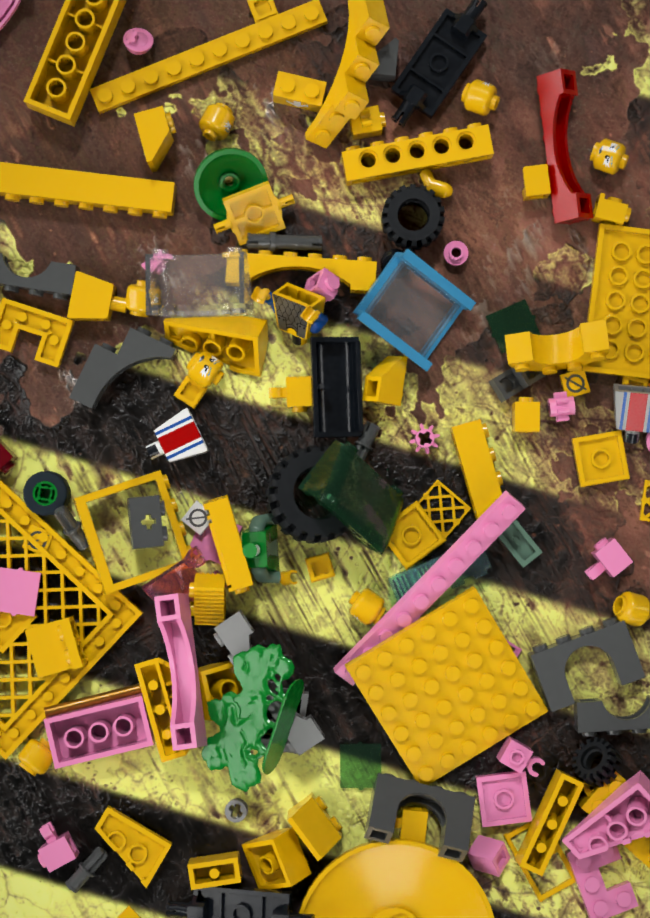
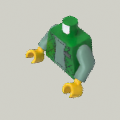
(261, 551)

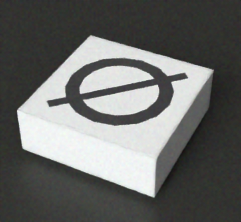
(197, 518)

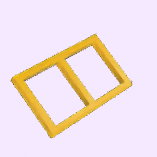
(541, 897)

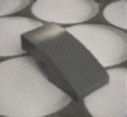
(512, 382)

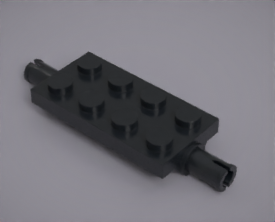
(439, 62)
(235, 903)

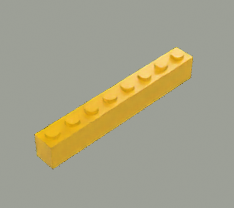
(87, 190)

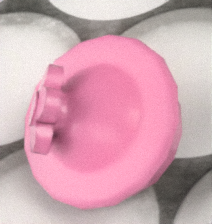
(138, 41)

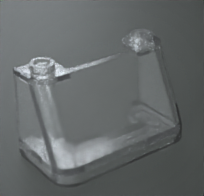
(198, 284)

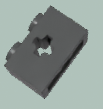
(137, 510)

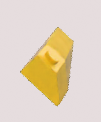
(232, 339)

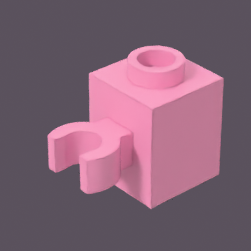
(610, 559)
(518, 756)
(57, 850)

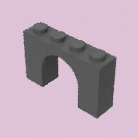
(551, 660)
(451, 808)

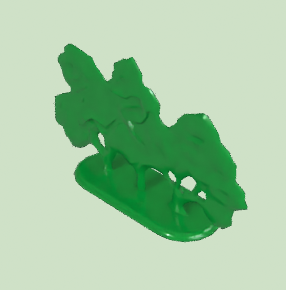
(245, 718)

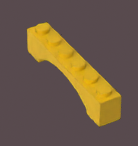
(356, 274)

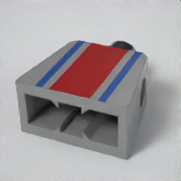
(631, 410)

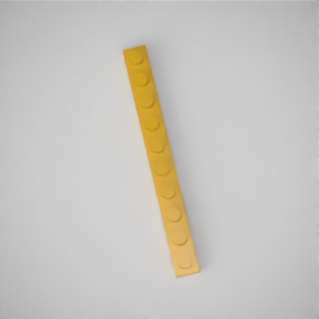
(208, 56)

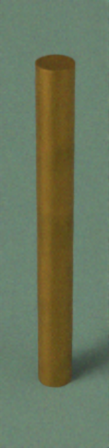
(92, 700)

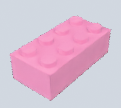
(99, 731)

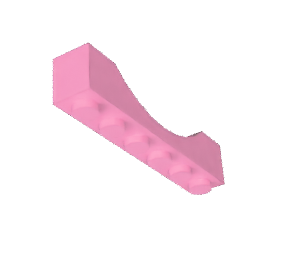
(187, 713)

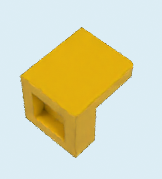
(536, 182)

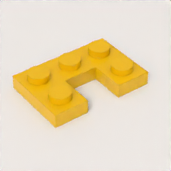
(51, 327)

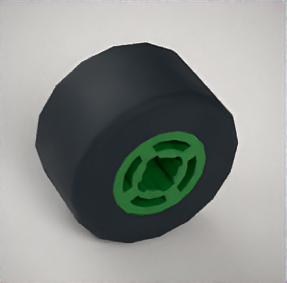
(55, 492)

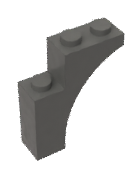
(105, 365)

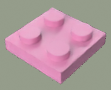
(503, 798)

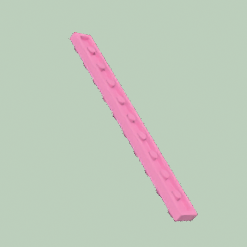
(438, 577)

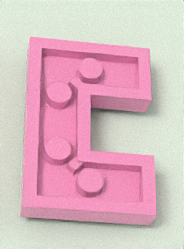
(597, 899)

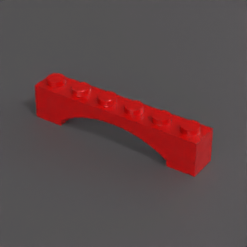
(556, 96)

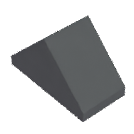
(388, 62)

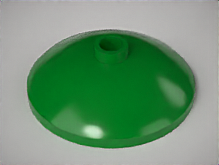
(211, 174)

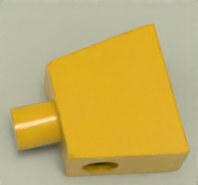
(93, 299)

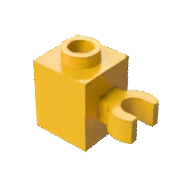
(368, 123)
(297, 392)
(412, 823)

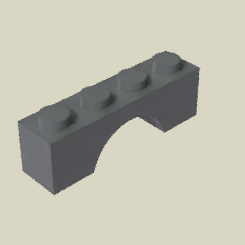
(55, 280)
(592, 717)

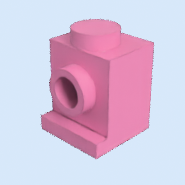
(324, 284)

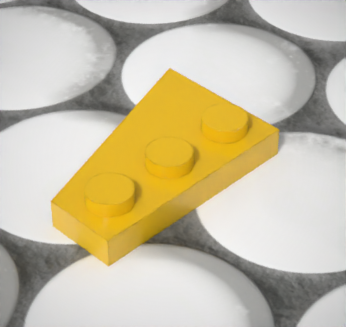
(135, 843)

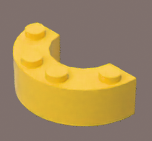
(558, 351)

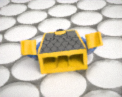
(295, 309)

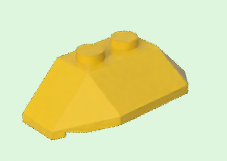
(156, 689)

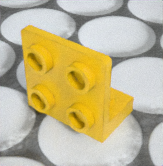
(56, 647)

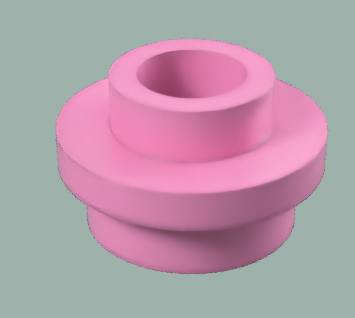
(455, 261)

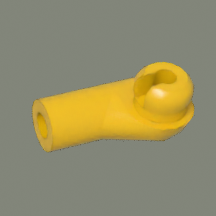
(440, 188)

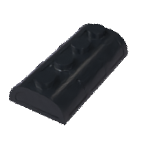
(336, 387)

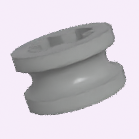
(228, 811)

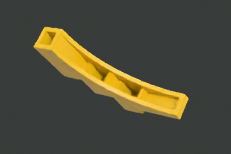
(359, 60)

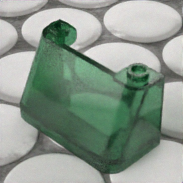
(355, 495)

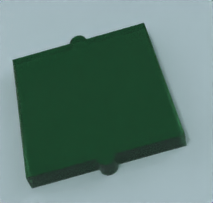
(511, 320)
(359, 764)

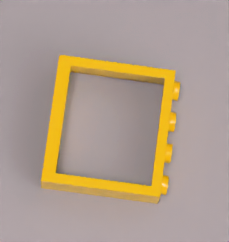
(93, 542)

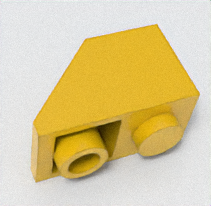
(386, 381)

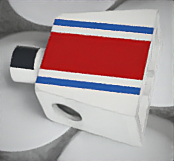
(178, 438)

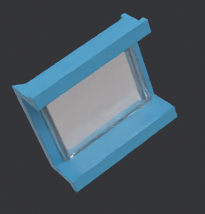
(412, 306)

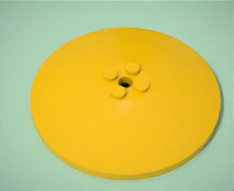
(395, 882)

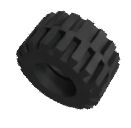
(412, 196)

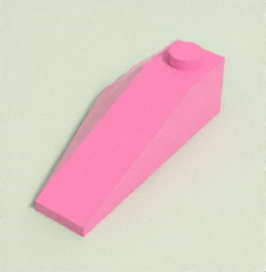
(615, 821)

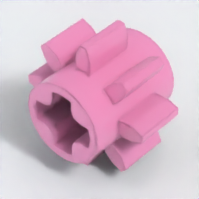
(561, 406)
(416, 440)

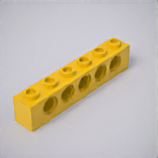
(476, 133)

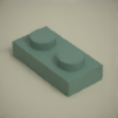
(520, 544)

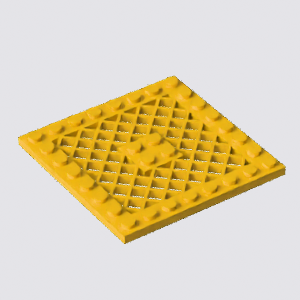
(119, 609)

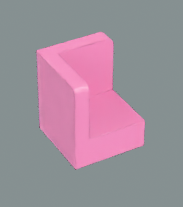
(488, 855)

